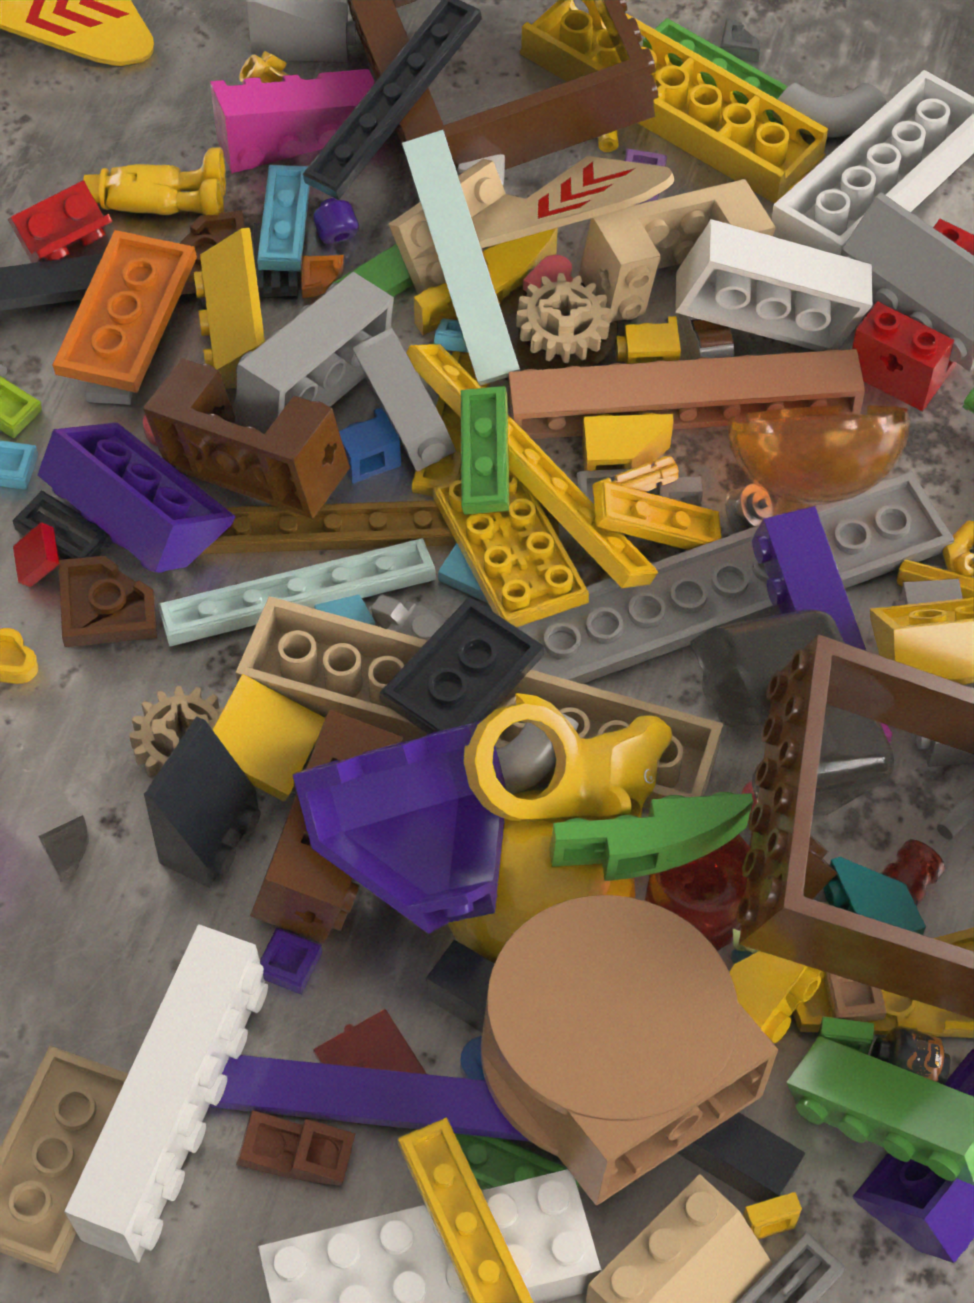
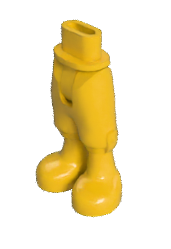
(160, 187)

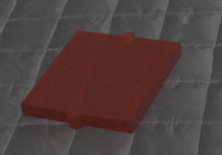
(370, 1044)

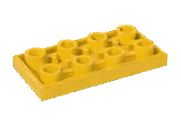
(514, 555)

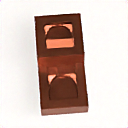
(295, 1150)

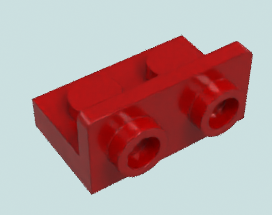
(59, 222)

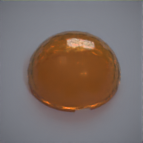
(818, 450)

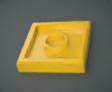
(267, 735)

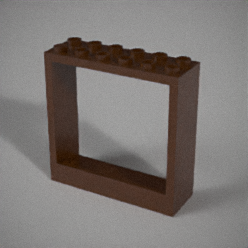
(533, 123)
(773, 910)

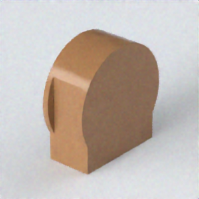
(617, 1038)

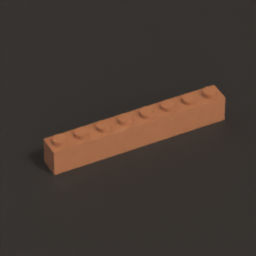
(694, 391)

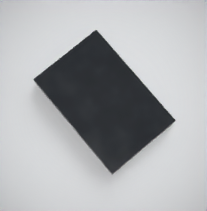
(462, 670)

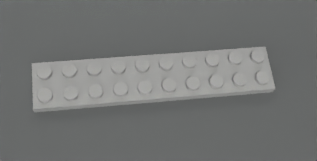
(728, 586)

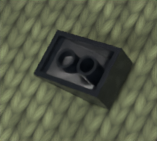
(200, 806)

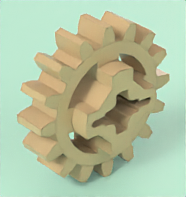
(563, 318)
(160, 727)

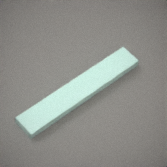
(461, 257)
(243, 603)

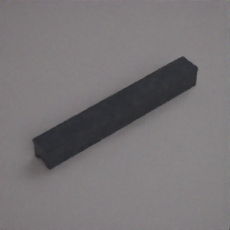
(733, 1152)

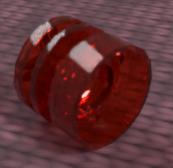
(711, 879)

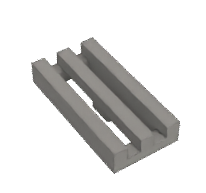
(820, 1257)

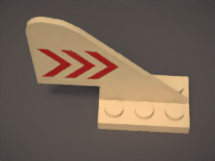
(580, 193)

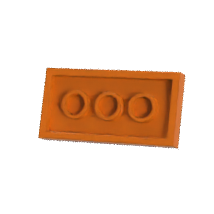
(125, 311)

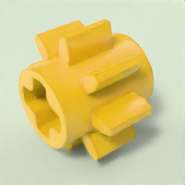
(267, 67)

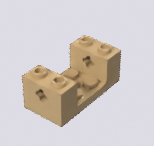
(634, 242)

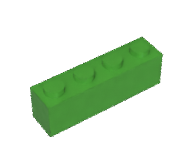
(887, 1107)

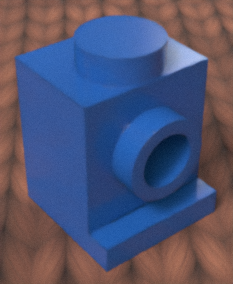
(371, 447)

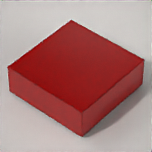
(35, 555)

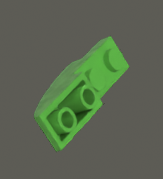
(670, 836)

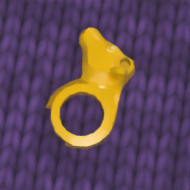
(592, 776)

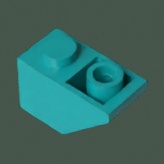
(872, 895)

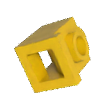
(649, 343)

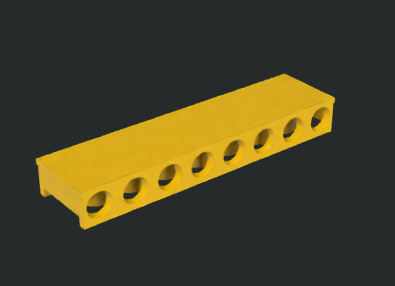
(688, 112)

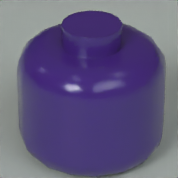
(335, 221)

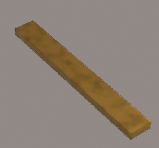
(337, 527)

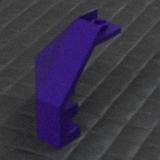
(409, 826)

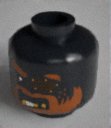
(914, 1052)

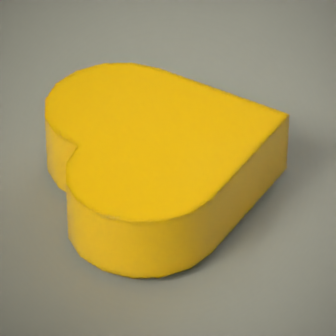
(17, 661)

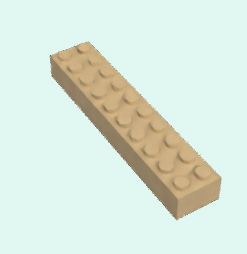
(346, 663)

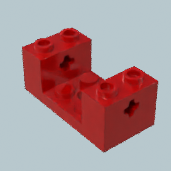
(903, 353)

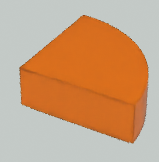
(320, 273)

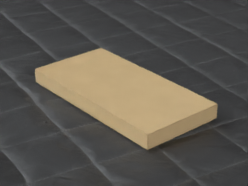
(48, 1153)

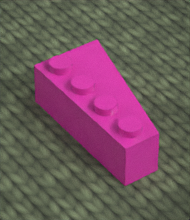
(284, 118)

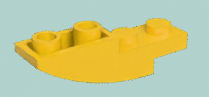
(507, 266)

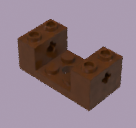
(287, 467)
(300, 885)

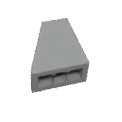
(301, 29)
(404, 399)

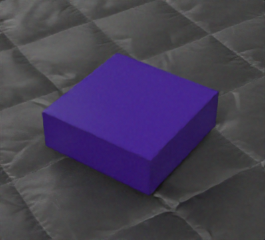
(289, 960)

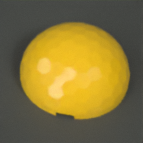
(531, 885)

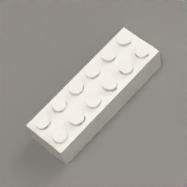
(896, 152)
(167, 1095)
(405, 1261)

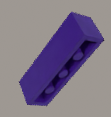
(804, 569)

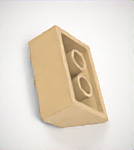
(687, 1254)

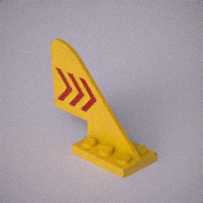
(91, 29)

